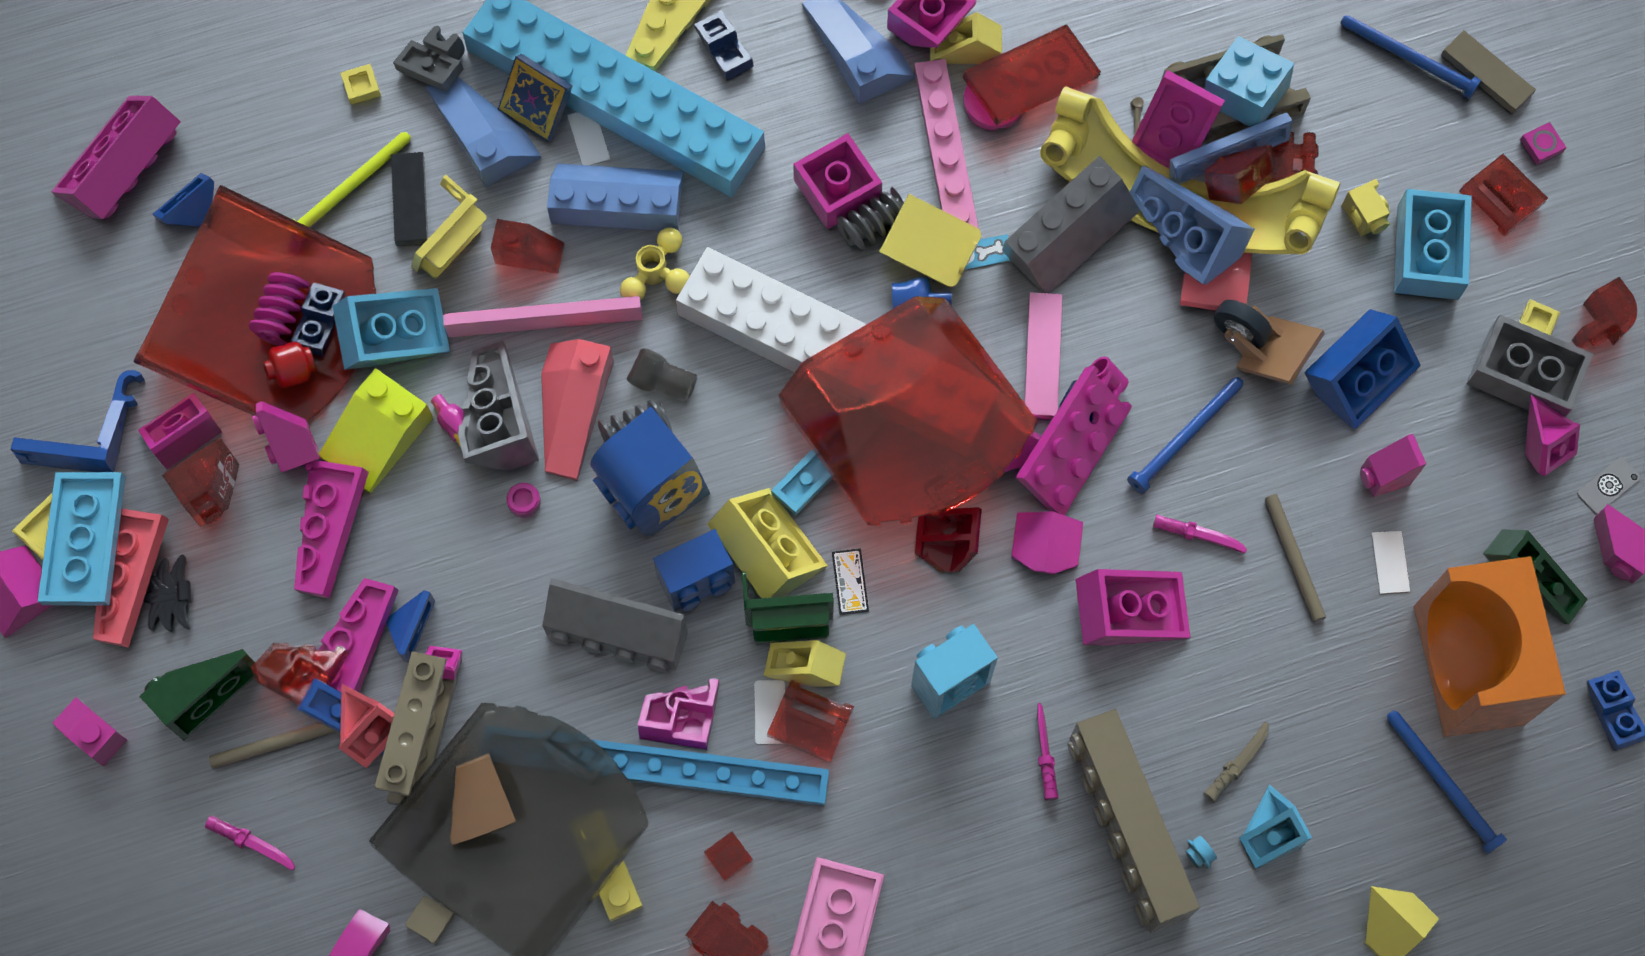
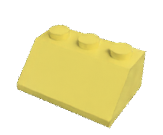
(766, 544)

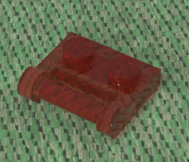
(1510, 187)
(807, 731)

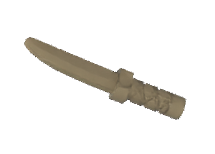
(1234, 769)

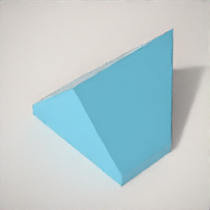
(1274, 829)

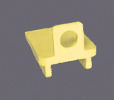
(452, 234)
(931, 241)

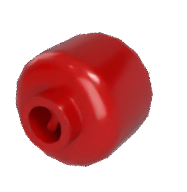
(289, 364)

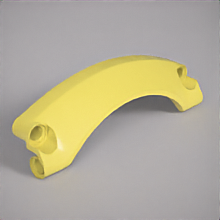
(1274, 211)

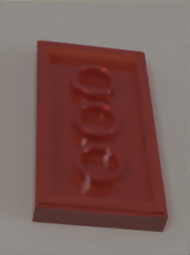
(1031, 74)

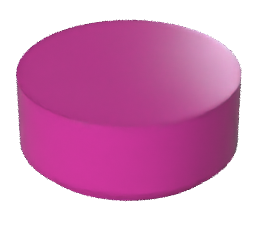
(523, 500)

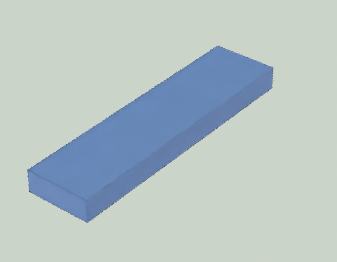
(1193, 163)

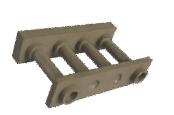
(1292, 101)
(415, 726)

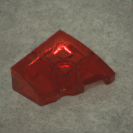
(292, 669)

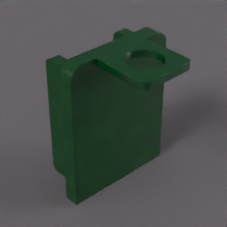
(788, 616)

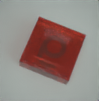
(728, 856)

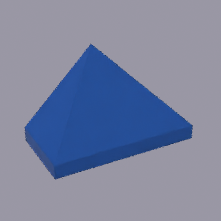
(189, 204)
(409, 622)

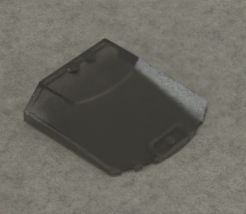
(543, 871)

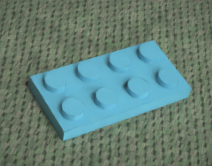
(82, 538)

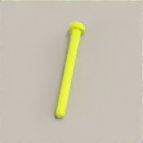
(355, 180)

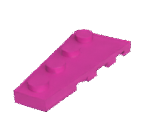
(330, 509)

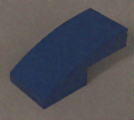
(723, 45)

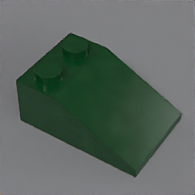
(197, 691)

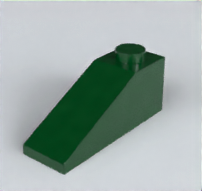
(1557, 590)

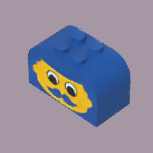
(647, 474)

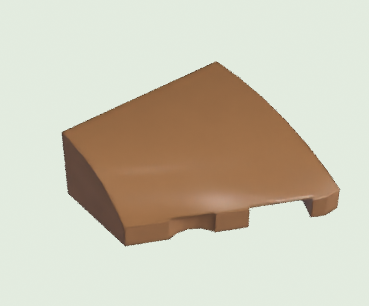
(478, 801)

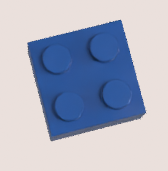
(695, 571)

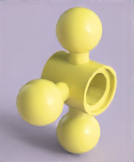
(668, 241)

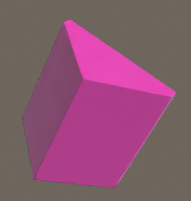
(179, 431)
(19, 589)

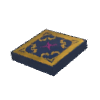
(534, 97)

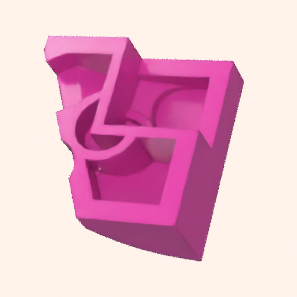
(680, 716)

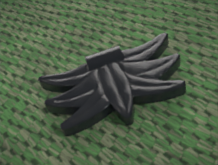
(168, 595)

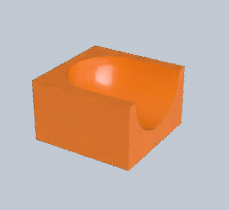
(1488, 647)

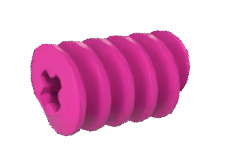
(276, 307)

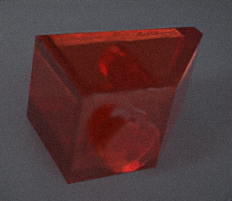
(1240, 174)
(526, 247)

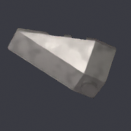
(494, 420)

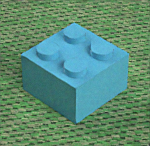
(1249, 81)

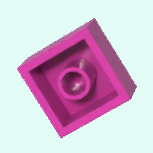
(836, 180)

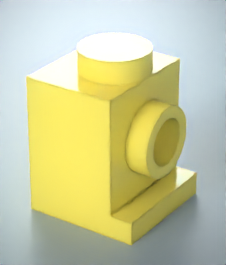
(1367, 209)

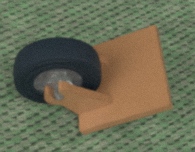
(1268, 345)

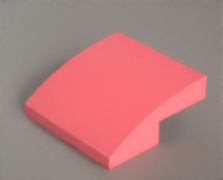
(1229, 285)

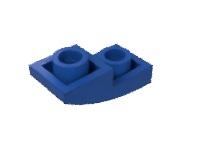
(1615, 710)

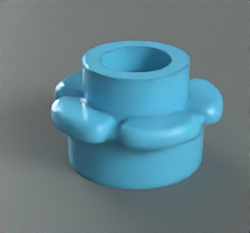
(1200, 852)

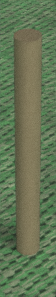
(1295, 558)
(269, 744)

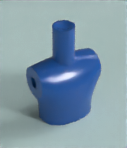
(915, 287)

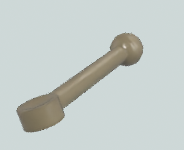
(1136, 104)

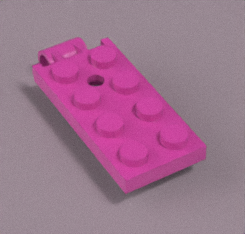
(1072, 442)

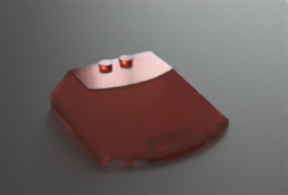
(205, 318)
(908, 413)

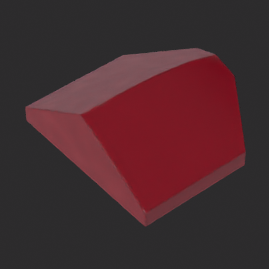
(949, 538)

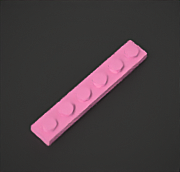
(944, 140)

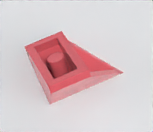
(363, 726)

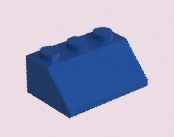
(1363, 367)

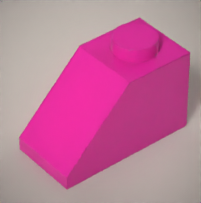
(1393, 466)
(1621, 544)
(89, 731)

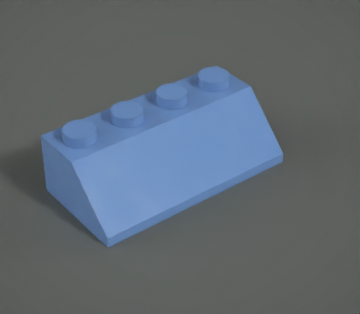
(615, 197)

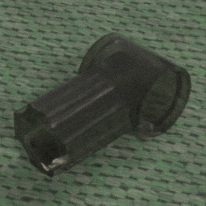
(653, 372)

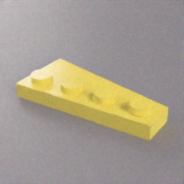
(661, 28)

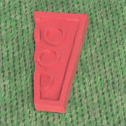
(135, 559)

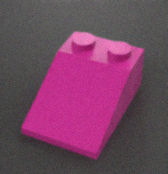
(1132, 607)

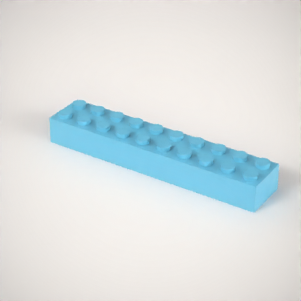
(621, 93)

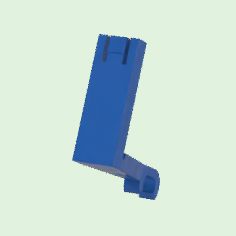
(80, 456)

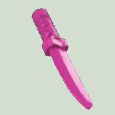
(1191, 530)
(1046, 761)
(244, 838)

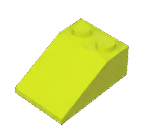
(376, 428)

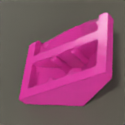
(1047, 541)

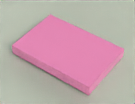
(837, 910)

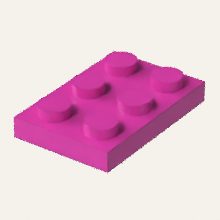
(1176, 119)

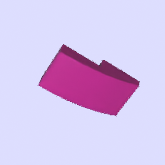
(361, 936)

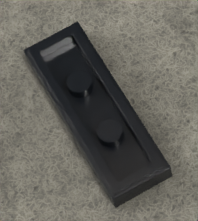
(409, 198)

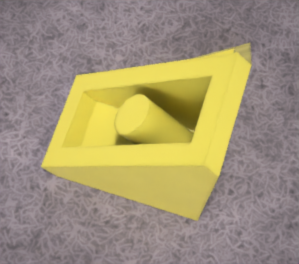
(1396, 922)

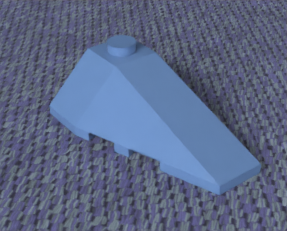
(860, 52)
(484, 133)
(1194, 229)

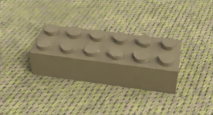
(1132, 821)

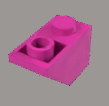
(288, 437)

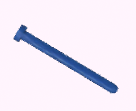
(1412, 56)
(1140, 480)
(1446, 783)

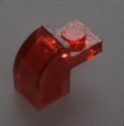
(1613, 315)

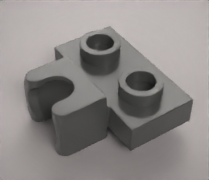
(433, 62)

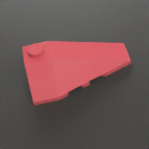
(571, 398)

